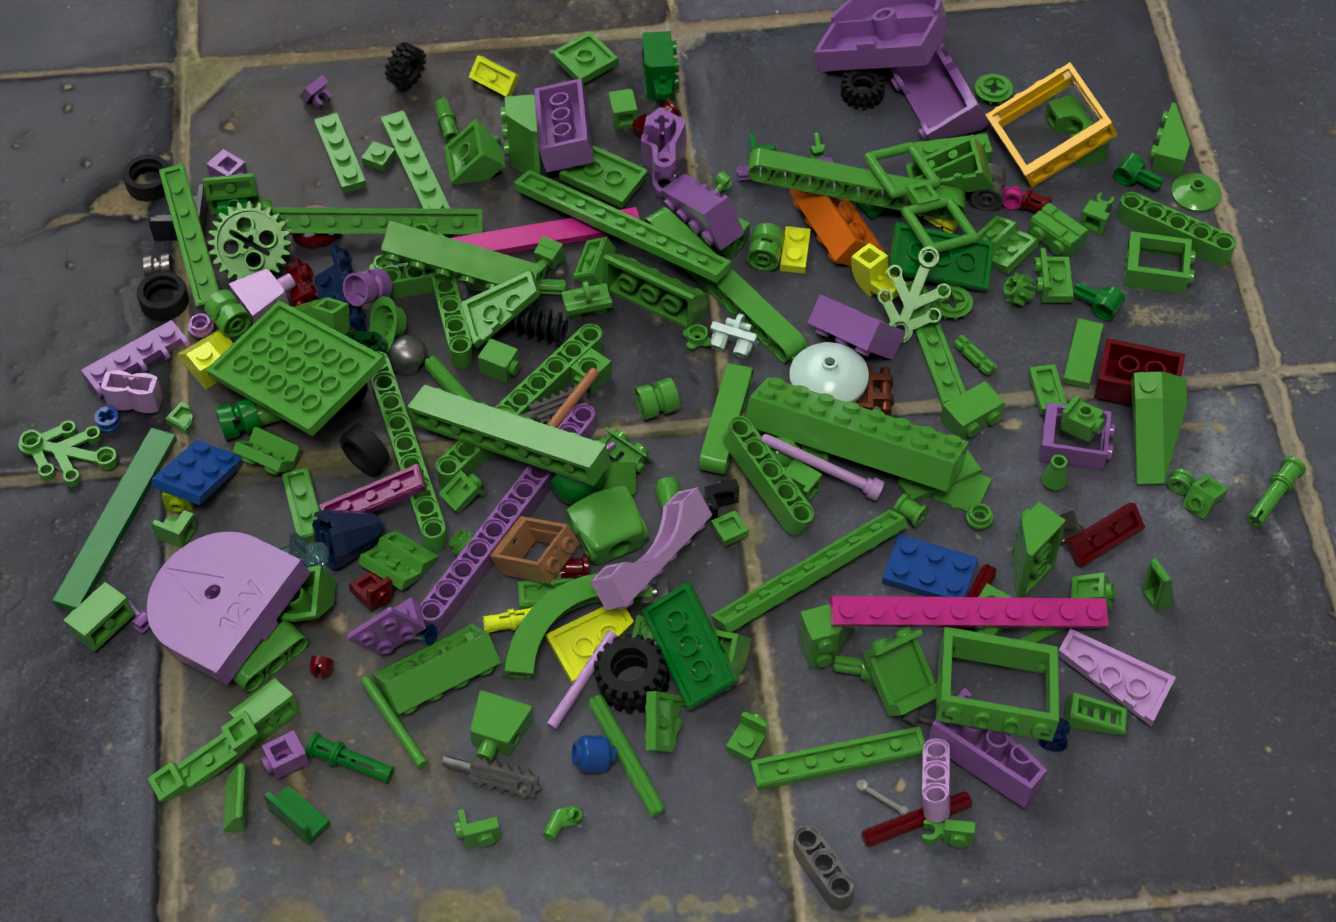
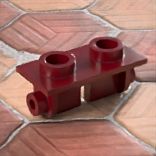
(305, 289)

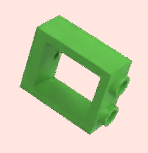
(1157, 278)

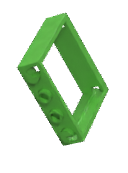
(1000, 652)

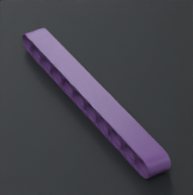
(580, 421)

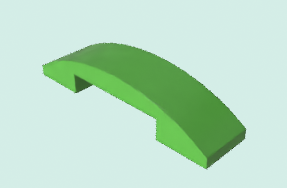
(207, 762)

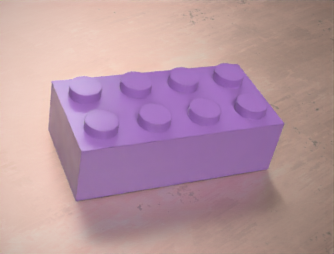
(563, 125)

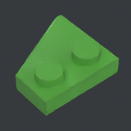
(662, 721)

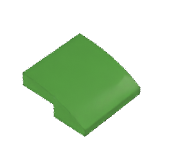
(229, 188)
(1010, 244)
(398, 559)

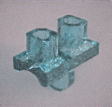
(310, 554)

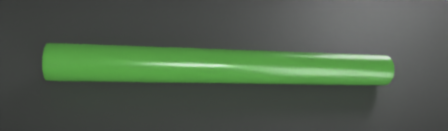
(394, 722)

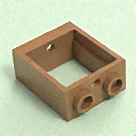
(526, 531)

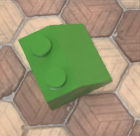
(818, 639)

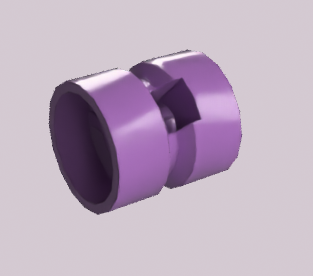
(366, 286)

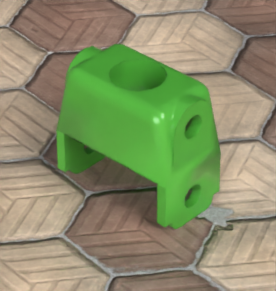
(607, 524)

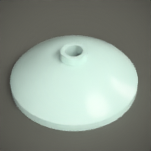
(843, 380)

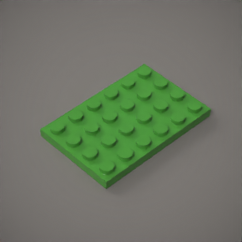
(296, 367)

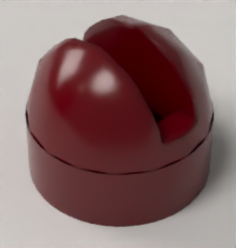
(321, 665)

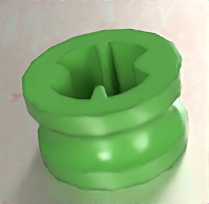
(1180, 481)

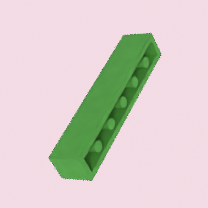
(451, 257)

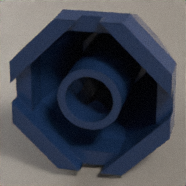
(346, 533)

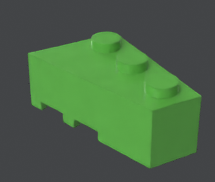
(958, 166)

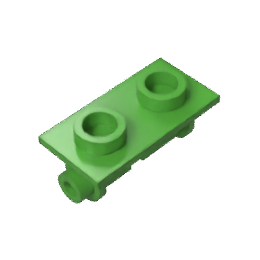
(632, 453)

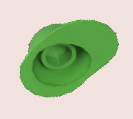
(387, 320)

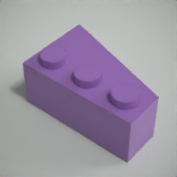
(855, 328)

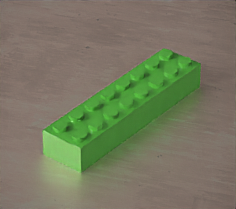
(857, 433)

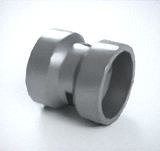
(157, 264)

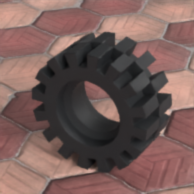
(405, 65)
(859, 97)

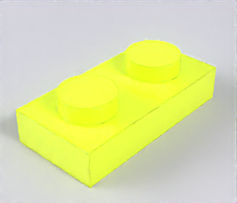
(494, 76)
(795, 250)

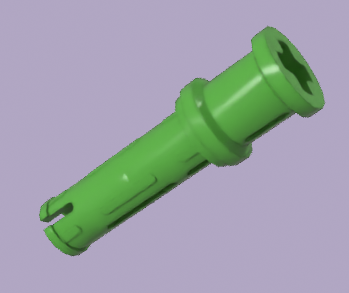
(1281, 483)

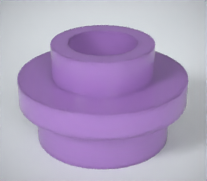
(203, 321)

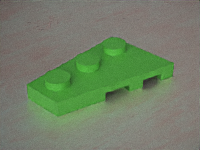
(499, 305)

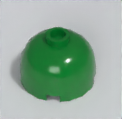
(572, 490)

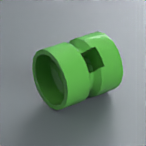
(765, 247)
(227, 313)
(658, 398)

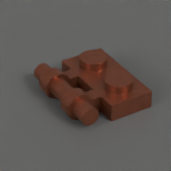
(884, 397)

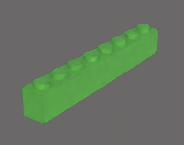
(509, 434)

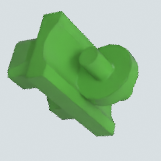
(586, 299)

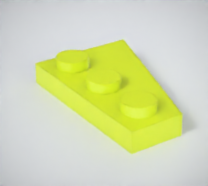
(578, 640)

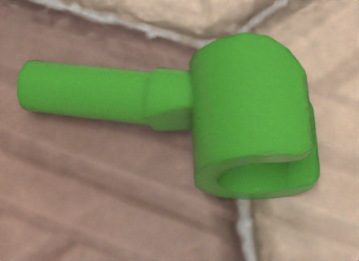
(817, 150)
(723, 182)

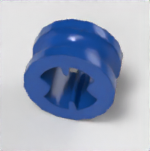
(109, 425)

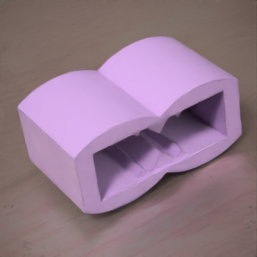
(133, 391)

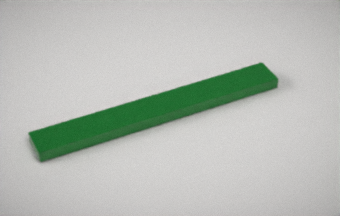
(114, 520)

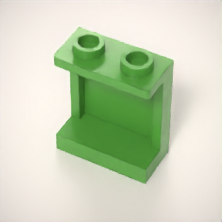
(901, 672)

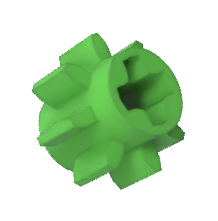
(1019, 289)

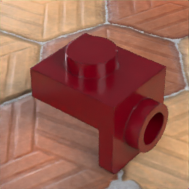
(371, 590)

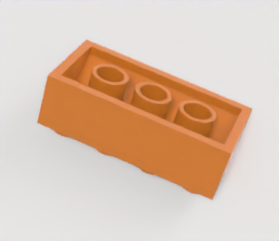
(836, 223)

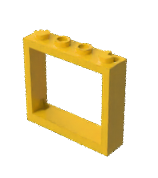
(1069, 150)

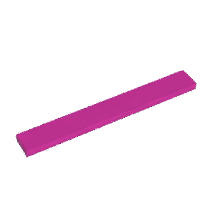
(528, 236)

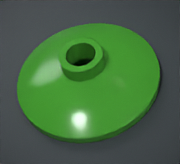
(1196, 192)

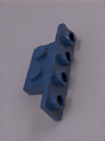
(330, 284)

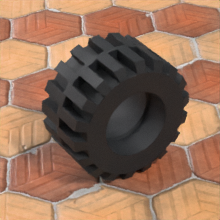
(624, 654)

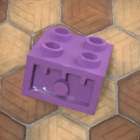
(389, 628)

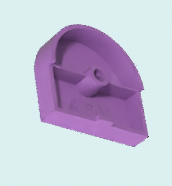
(882, 34)
(221, 600)

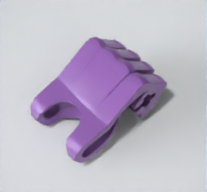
(664, 132)

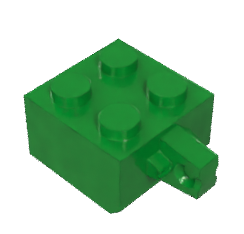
(659, 65)

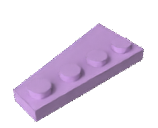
(1124, 678)

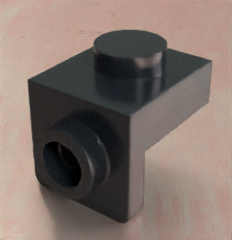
(720, 495)

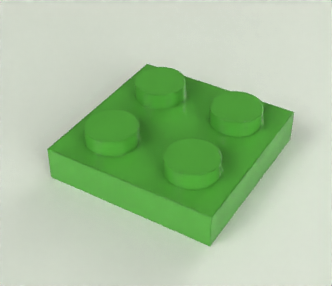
(585, 57)

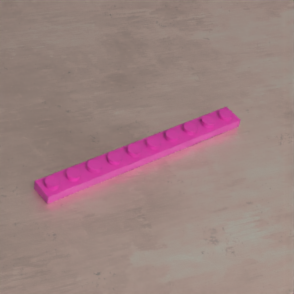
(968, 612)

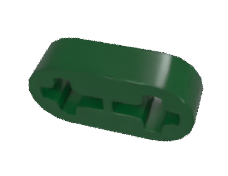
(368, 339)

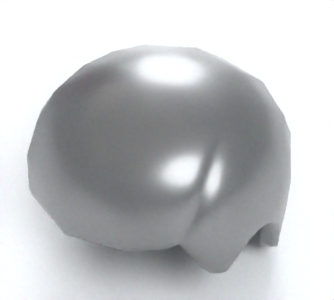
(407, 354)

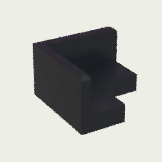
(163, 227)

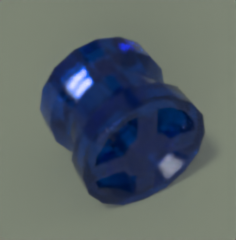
(1059, 740)

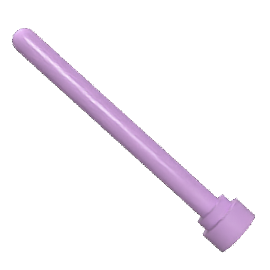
(869, 486)

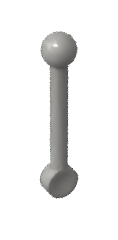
(862, 786)

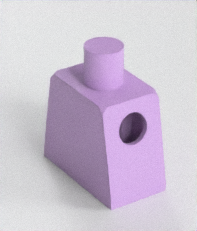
(261, 291)

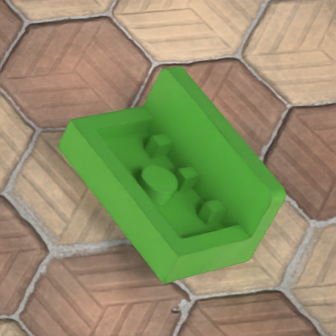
(1054, 278)
(269, 450)

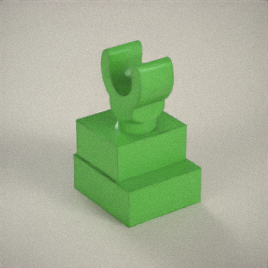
(1095, 216)
(548, 254)

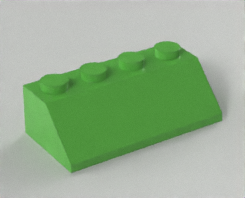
(654, 290)
(437, 668)

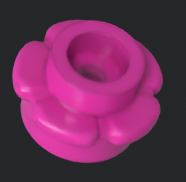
(1012, 203)

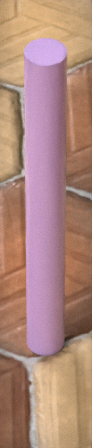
(578, 684)

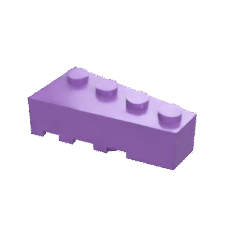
(703, 211)
(993, 758)

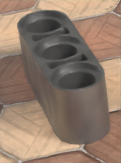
(826, 880)

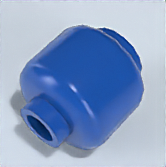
(593, 754)

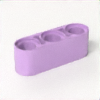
(936, 780)

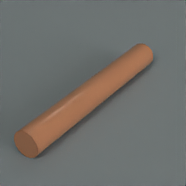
(574, 397)

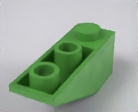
(1173, 144)
(329, 312)

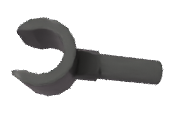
(913, 717)

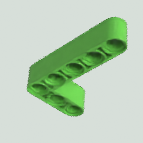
(412, 282)

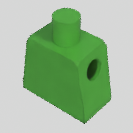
(499, 725)

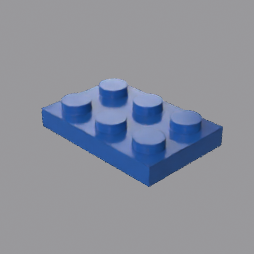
(197, 472)
(929, 569)

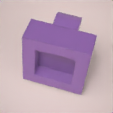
(315, 90)

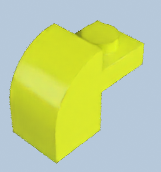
(870, 272)

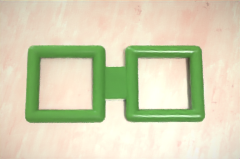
(921, 196)

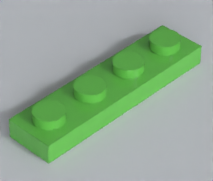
(340, 153)

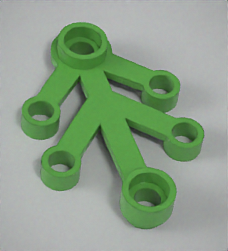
(912, 300)
(66, 449)

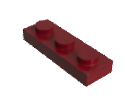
(1105, 534)

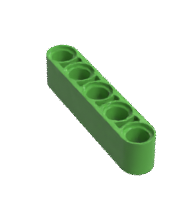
(1155, 218)
(729, 404)
(769, 488)

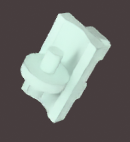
(736, 332)

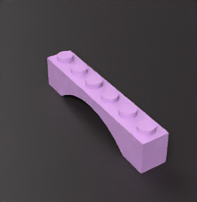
(680, 520)

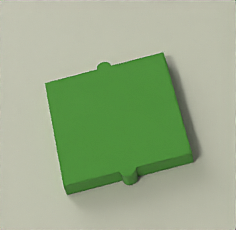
(965, 493)

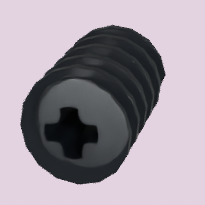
(540, 325)

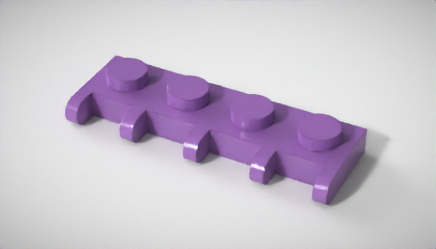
(136, 354)

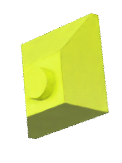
(203, 354)

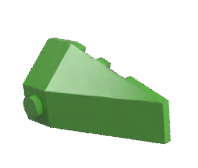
(1158, 412)

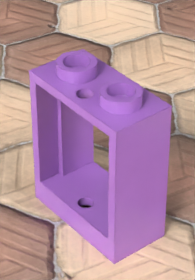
(1075, 455)

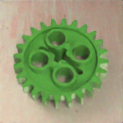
(261, 223)

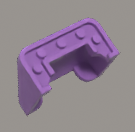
(940, 97)

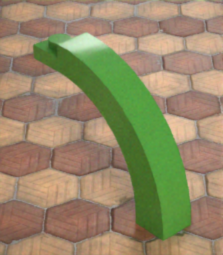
(525, 642)

